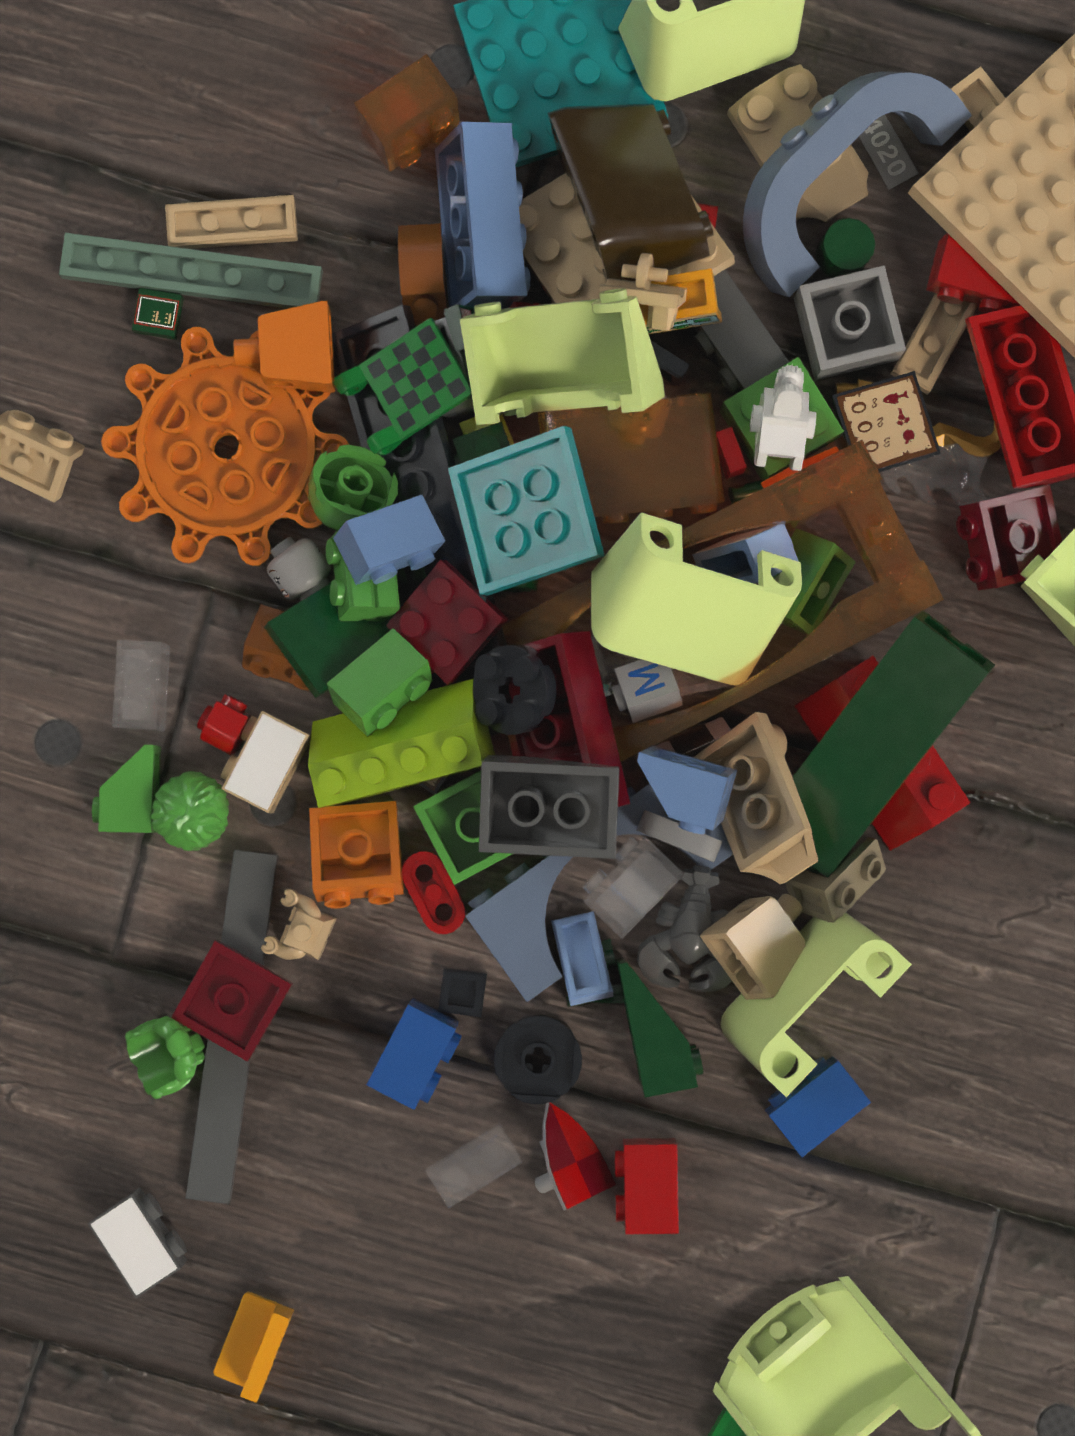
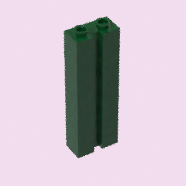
(885, 734)

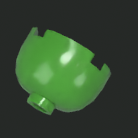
(349, 485)

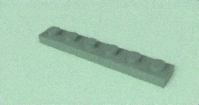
(189, 271)

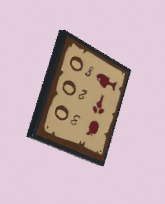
(889, 420)

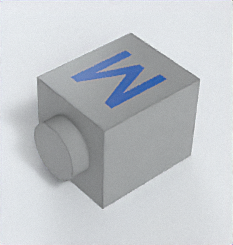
(645, 689)

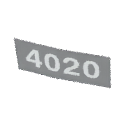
(888, 152)

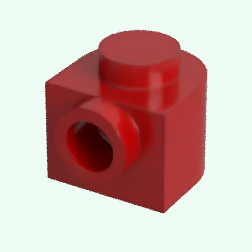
(224, 724)

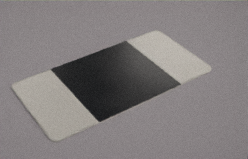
(697, 737)

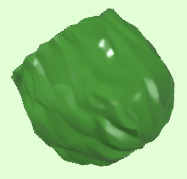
(190, 811)

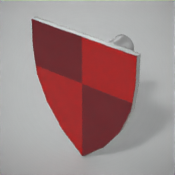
(571, 1159)

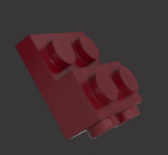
(1008, 535)

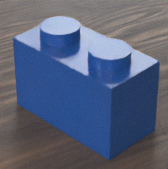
(817, 1105)

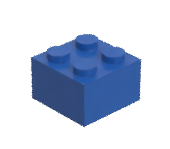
(412, 1054)

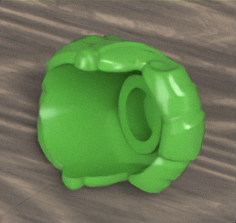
(164, 1055)

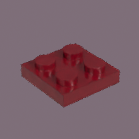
(447, 621)
(232, 1000)

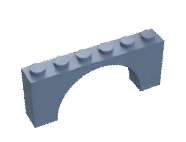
(514, 917)

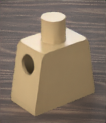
(757, 944)

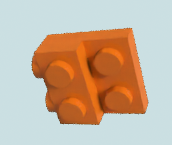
(356, 853)

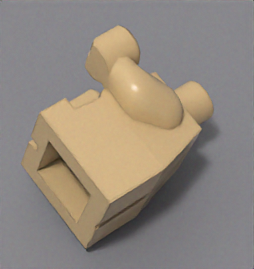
(306, 932)

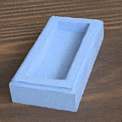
(582, 958)

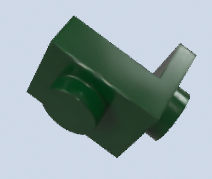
(479, 443)

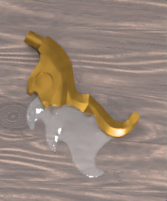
(953, 471)

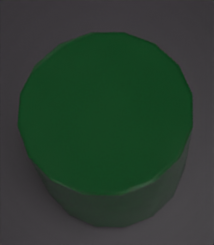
(845, 248)

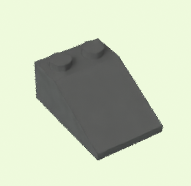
(548, 807)

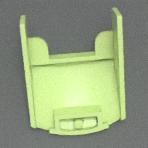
(829, 1369)

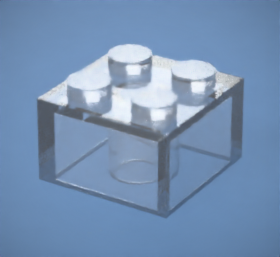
(631, 885)

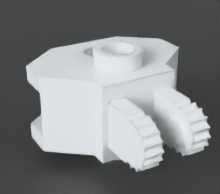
(783, 419)

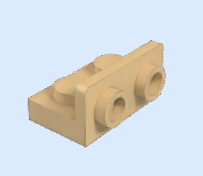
(36, 455)

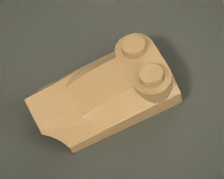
(776, 108)
(764, 811)

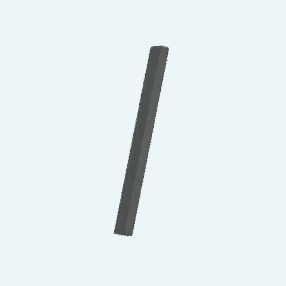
(223, 1072)

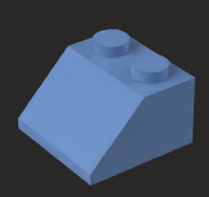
(688, 787)

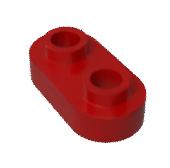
(431, 893)

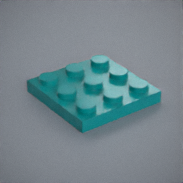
(526, 511)

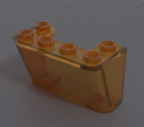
(647, 456)

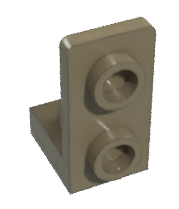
(835, 895)

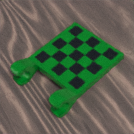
(413, 381)

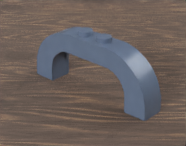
(808, 149)

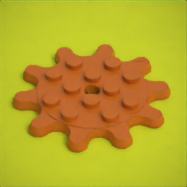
(178, 459)

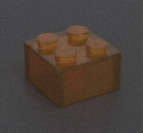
(408, 113)

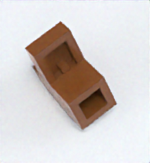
(422, 270)

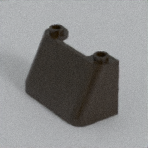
(630, 185)

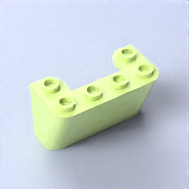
(695, 49)
(683, 614)
(760, 1025)

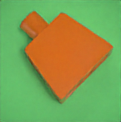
(292, 348)

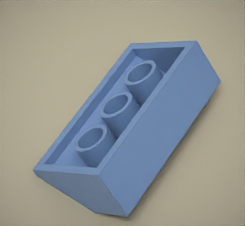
(481, 215)

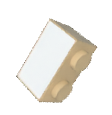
(265, 761)

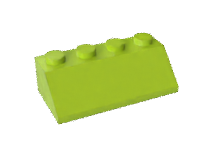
(422, 744)

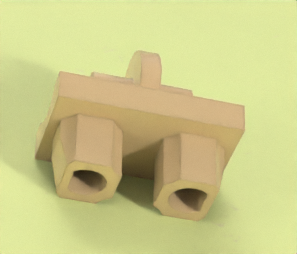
(662, 299)

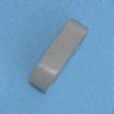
(670, 833)

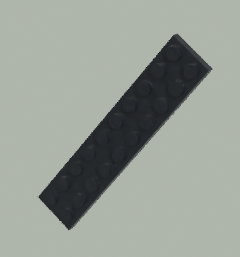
(417, 462)

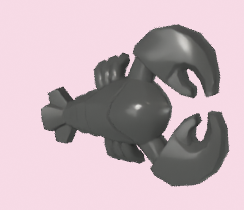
(684, 937)

